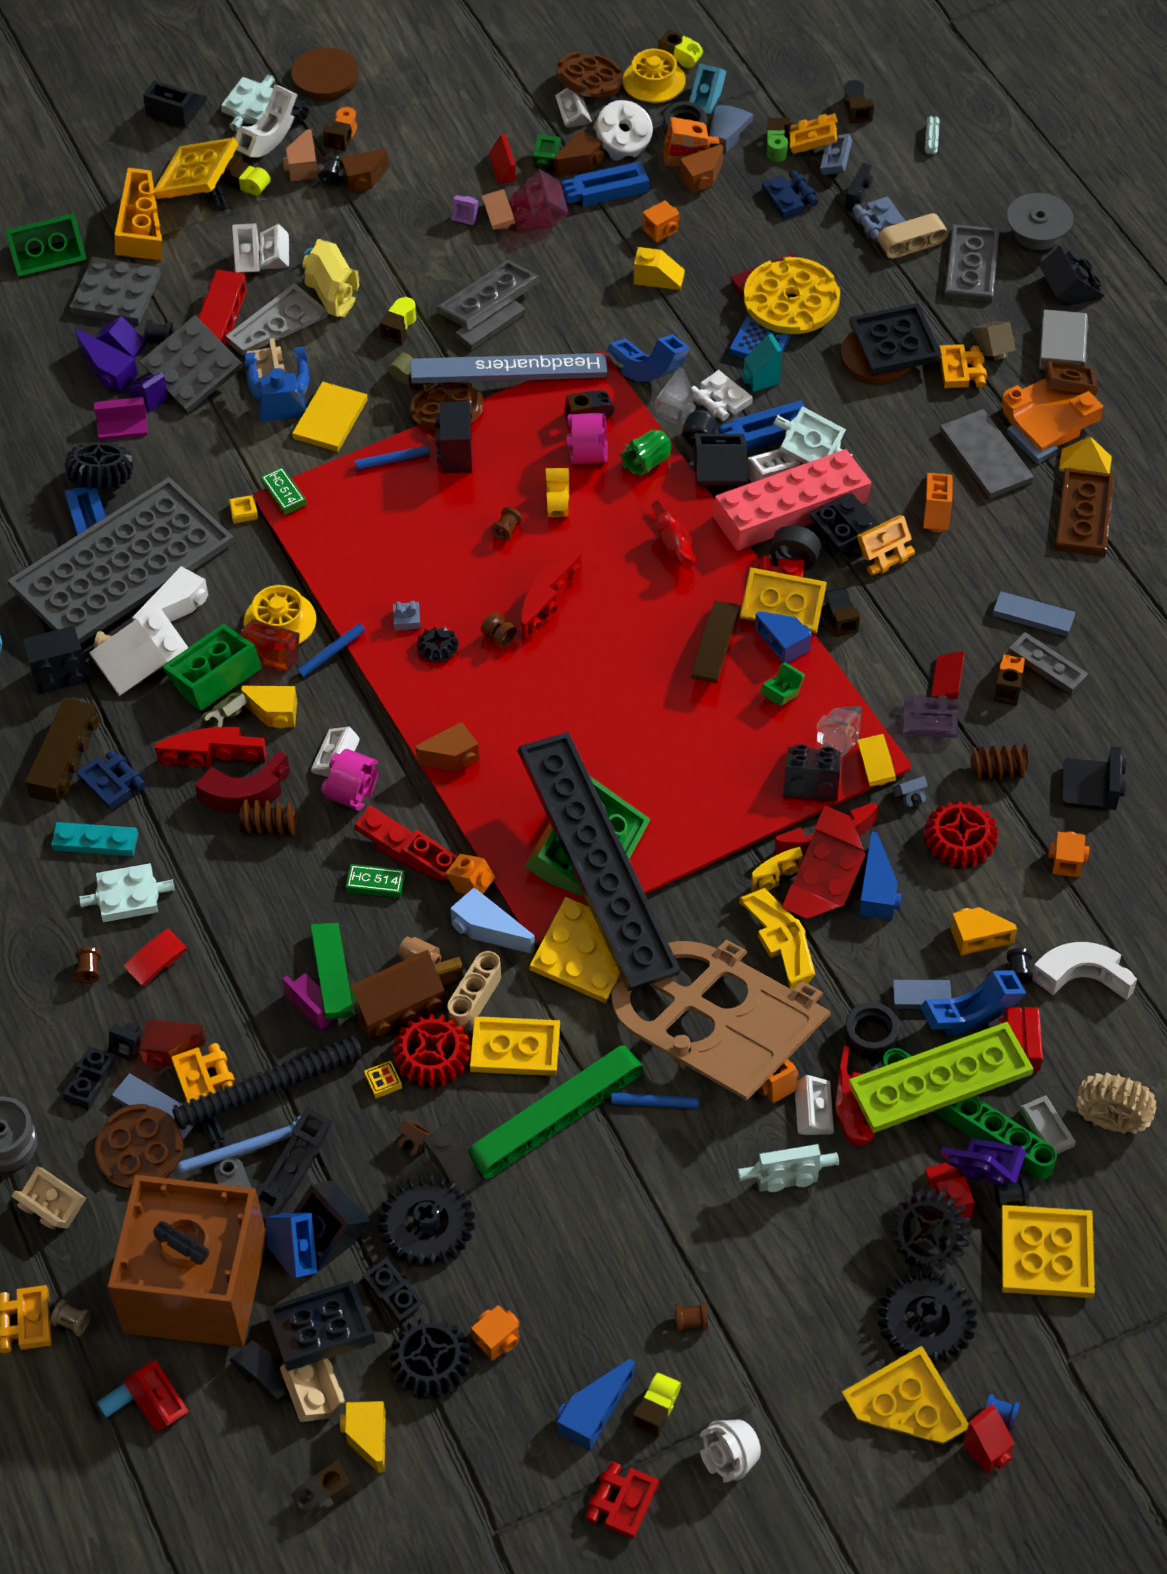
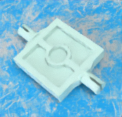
(248, 101)
(809, 436)
(127, 892)
(788, 1168)

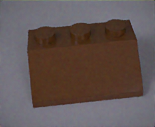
(397, 995)

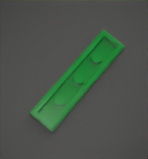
(331, 971)

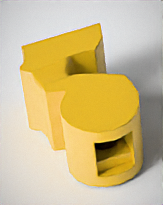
(557, 491)

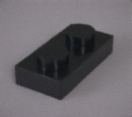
(856, 191)

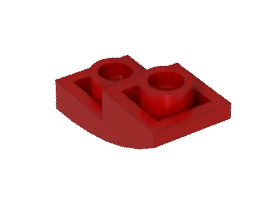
(155, 956)

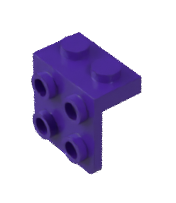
(987, 1160)

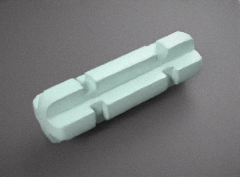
(932, 133)

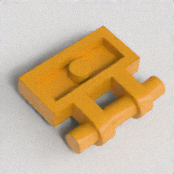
(813, 133)
(955, 368)
(883, 538)
(193, 1072)
(33, 1319)

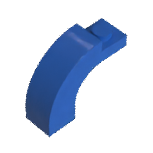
(665, 358)
(977, 1007)

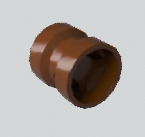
(501, 631)

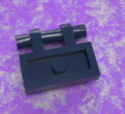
(784, 198)
(105, 784)

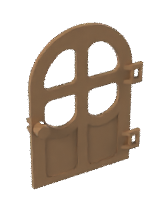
(746, 1039)

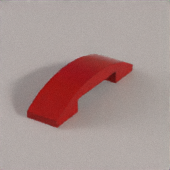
(862, 818)

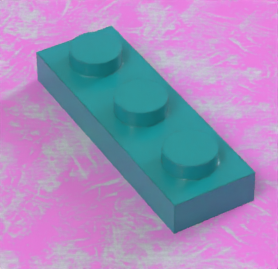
(94, 839)

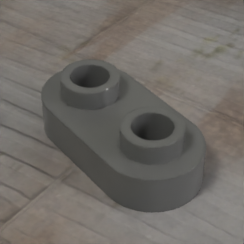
(236, 1177)

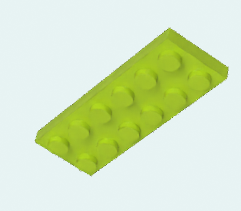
(940, 1077)

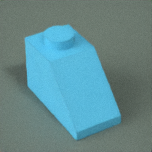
(707, 86)

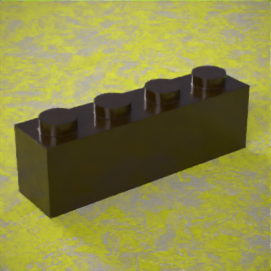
(62, 751)

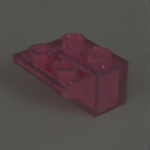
(538, 203)

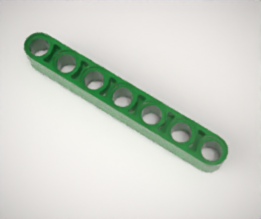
(555, 1111)
(986, 1116)

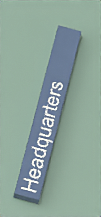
(508, 368)

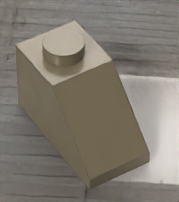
(995, 339)

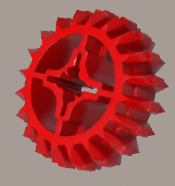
(975, 826)
(431, 1036)

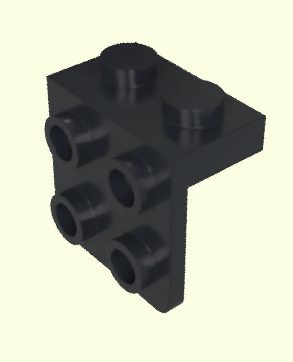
(812, 773)
(1094, 782)

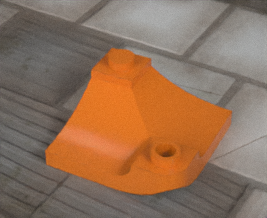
(1050, 414)

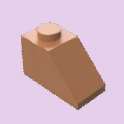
(301, 158)

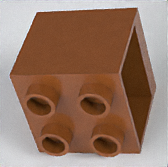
(167, 1293)

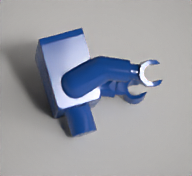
(279, 394)

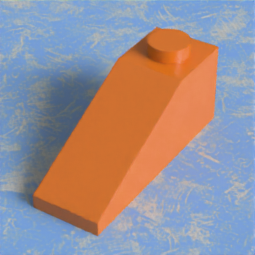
(938, 502)

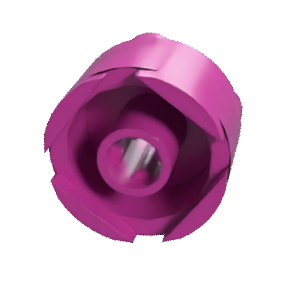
(587, 438)
(350, 778)

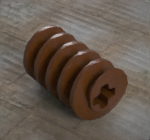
(999, 762)
(267, 818)

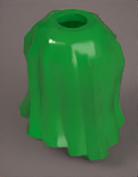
(646, 452)

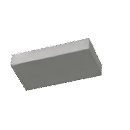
(1047, 1124)

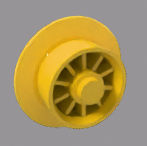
(654, 77)
(283, 608)

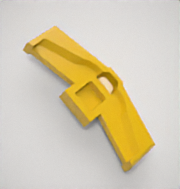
(781, 936)

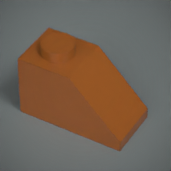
(701, 168)
(449, 749)

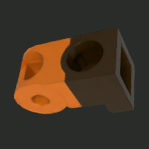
(342, 131)
(1009, 680)

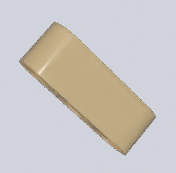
(912, 235)
(477, 979)

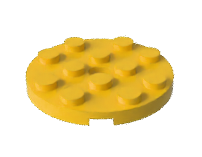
(812, 307)

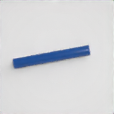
(391, 457)
(331, 650)
(654, 1100)

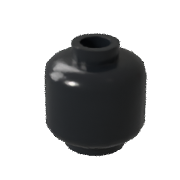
(698, 422)

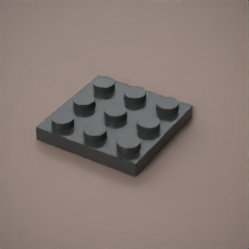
(115, 290)
(192, 363)

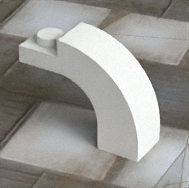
(272, 126)
(1083, 960)

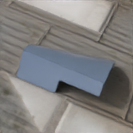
(728, 124)

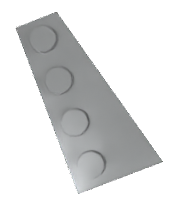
(277, 319)

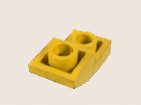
(876, 760)
(768, 873)

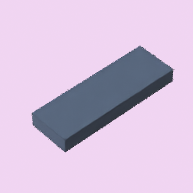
(1034, 614)
(136, 1091)

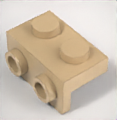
(50, 1199)

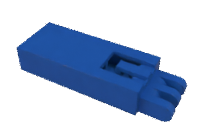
(606, 184)
(763, 421)
(84, 509)

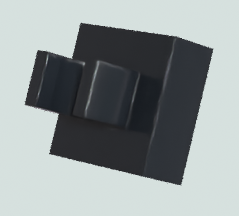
(124, 1041)

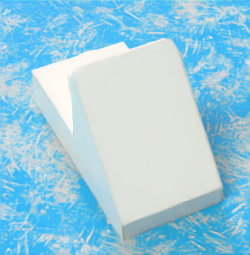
(246, 248)

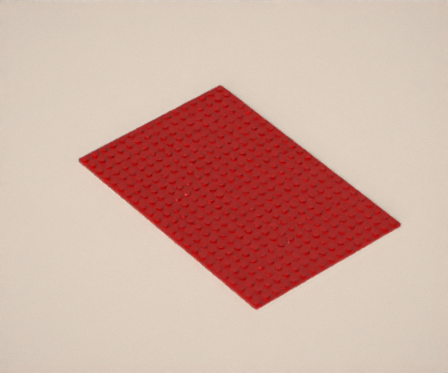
(603, 668)

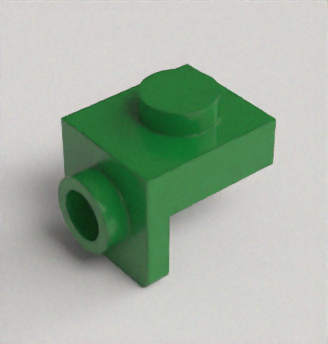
(545, 150)
(783, 686)

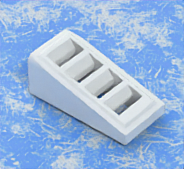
(757, 471)

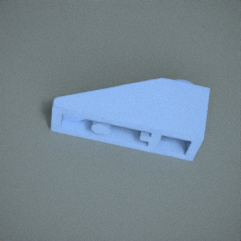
(490, 924)

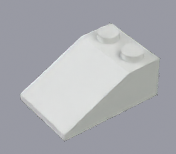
(138, 650)

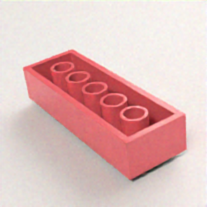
(787, 498)

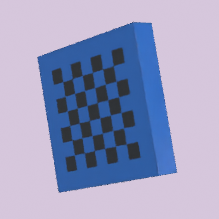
(751, 335)

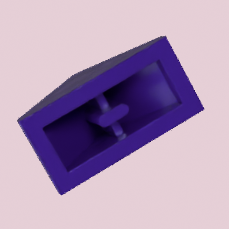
(122, 337)
(152, 389)

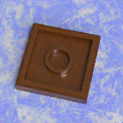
(1070, 377)

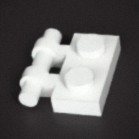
(725, 392)

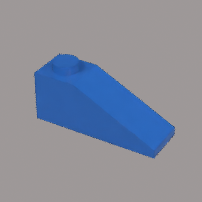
(880, 884)
(592, 1406)

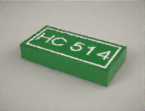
(283, 490)
(375, 881)

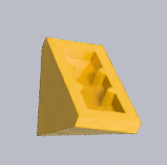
(1085, 456)

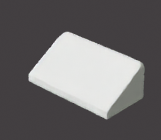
(573, 108)
(274, 248)
(334, 742)
(814, 1106)

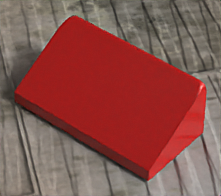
(503, 161)
(948, 675)
(155, 1396)

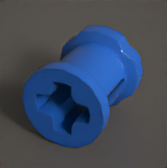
(1006, 1410)

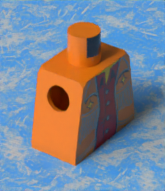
(685, 139)

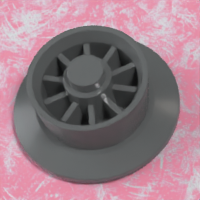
(1039, 220)

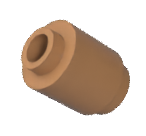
(413, 946)

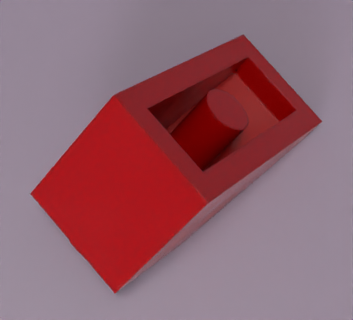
(989, 1440)

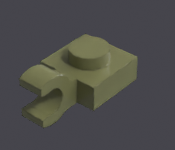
(228, 707)

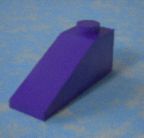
(110, 365)

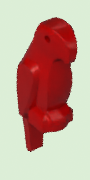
(674, 536)
(848, 1109)

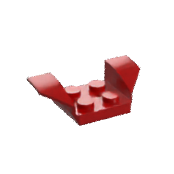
(827, 866)

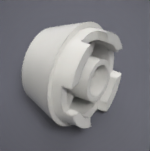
(730, 1448)

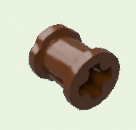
(506, 523)
(87, 965)
(691, 1317)

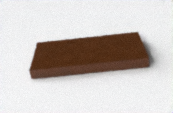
(1084, 512)

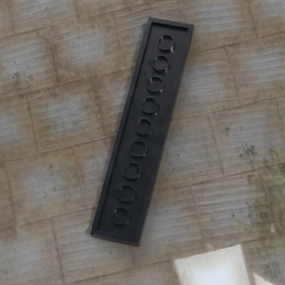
(599, 861)

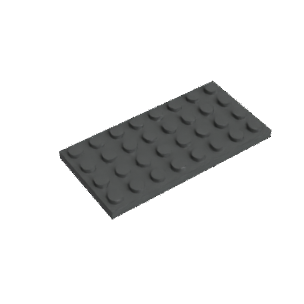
(120, 561)

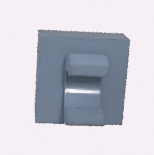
(406, 616)
(911, 788)

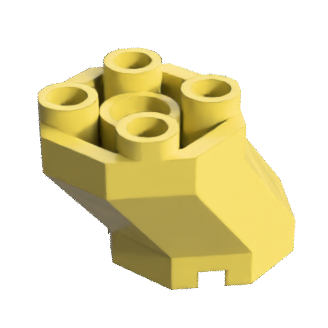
(331, 277)

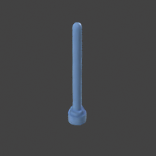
(237, 1148)

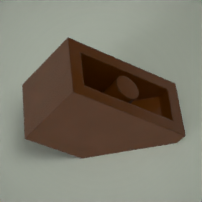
(579, 155)
(364, 169)

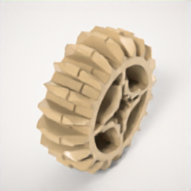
(1116, 1103)

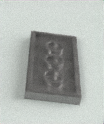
(972, 263)
(488, 294)
(986, 454)

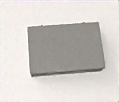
(1064, 337)

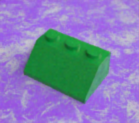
(45, 244)
(213, 666)

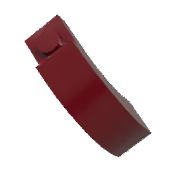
(228, 793)

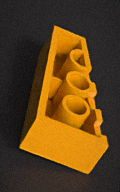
(138, 222)

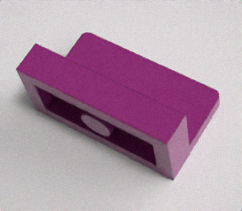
(121, 418)
(306, 997)

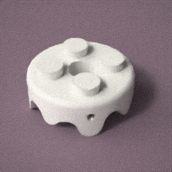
(617, 141)

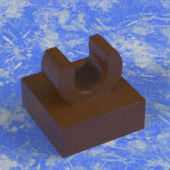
(415, 1133)

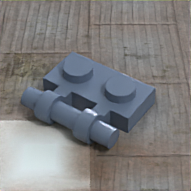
(881, 212)

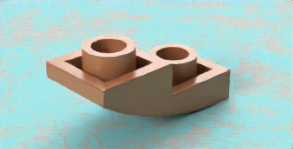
(498, 210)

